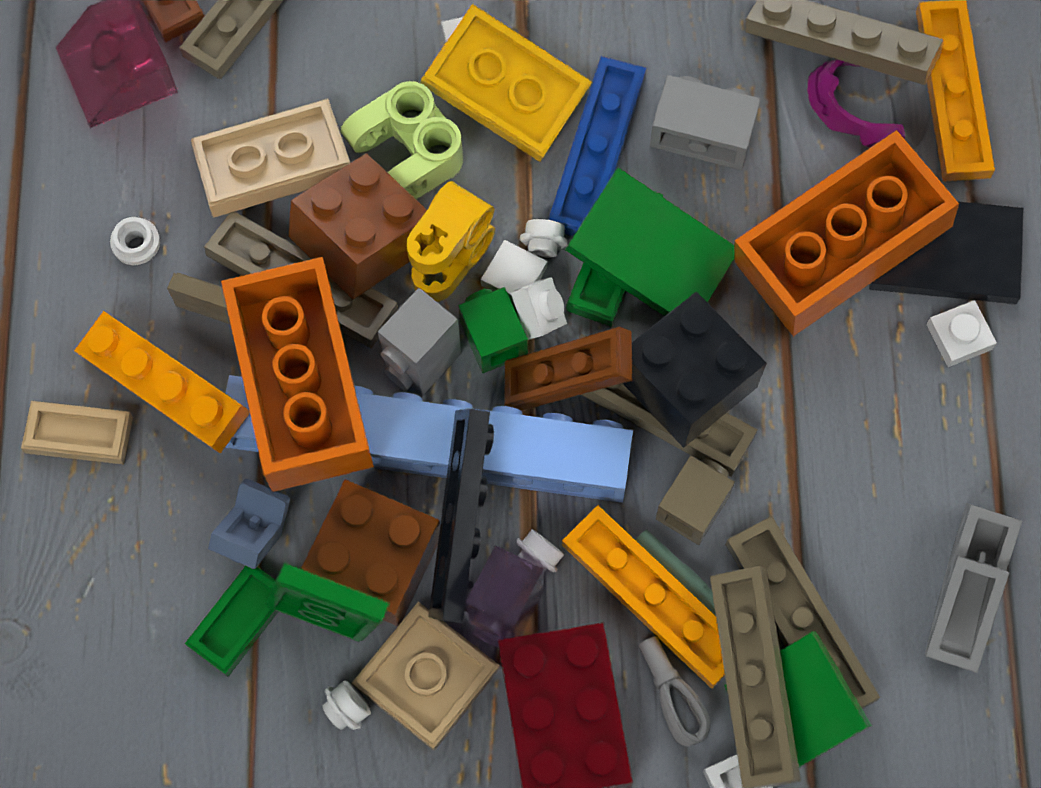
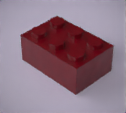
(565, 709)

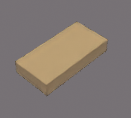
(77, 432)

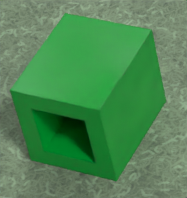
(492, 328)

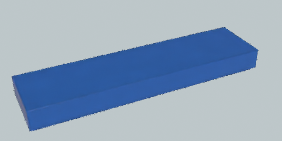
(597, 140)

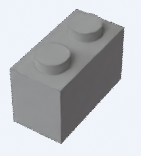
(704, 121)
(419, 343)

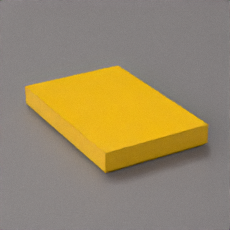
(505, 82)

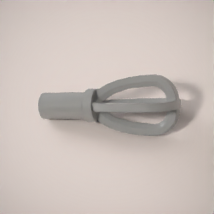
(667, 677)

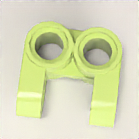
(384, 119)

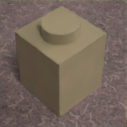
(695, 498)

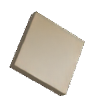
(426, 676)

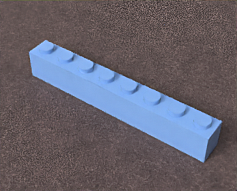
(526, 450)

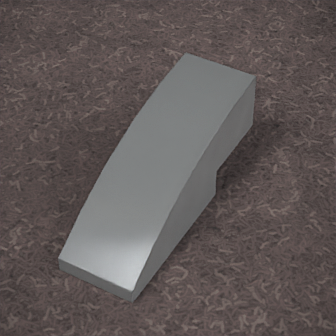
(972, 587)

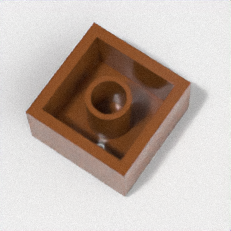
(356, 224)
(374, 547)

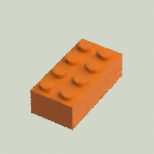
(845, 232)
(296, 374)

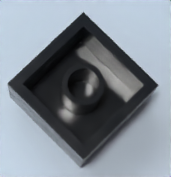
(692, 369)

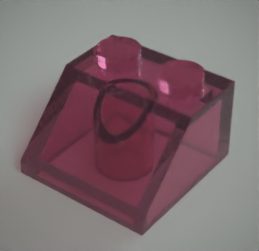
(114, 61)

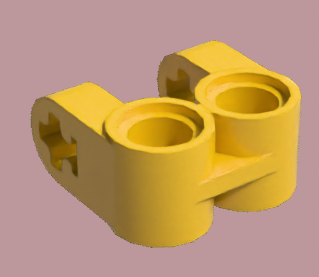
(455, 236)

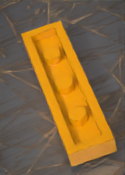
(956, 93)
(162, 382)
(649, 592)

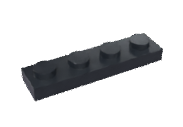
(463, 495)

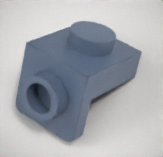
(251, 525)

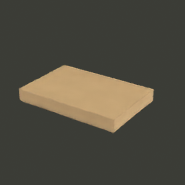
(269, 157)

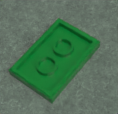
(650, 245)
(325, 603)

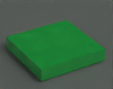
(818, 699)

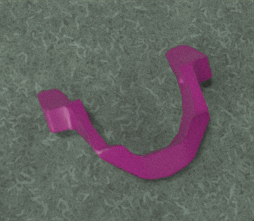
(822, 100)

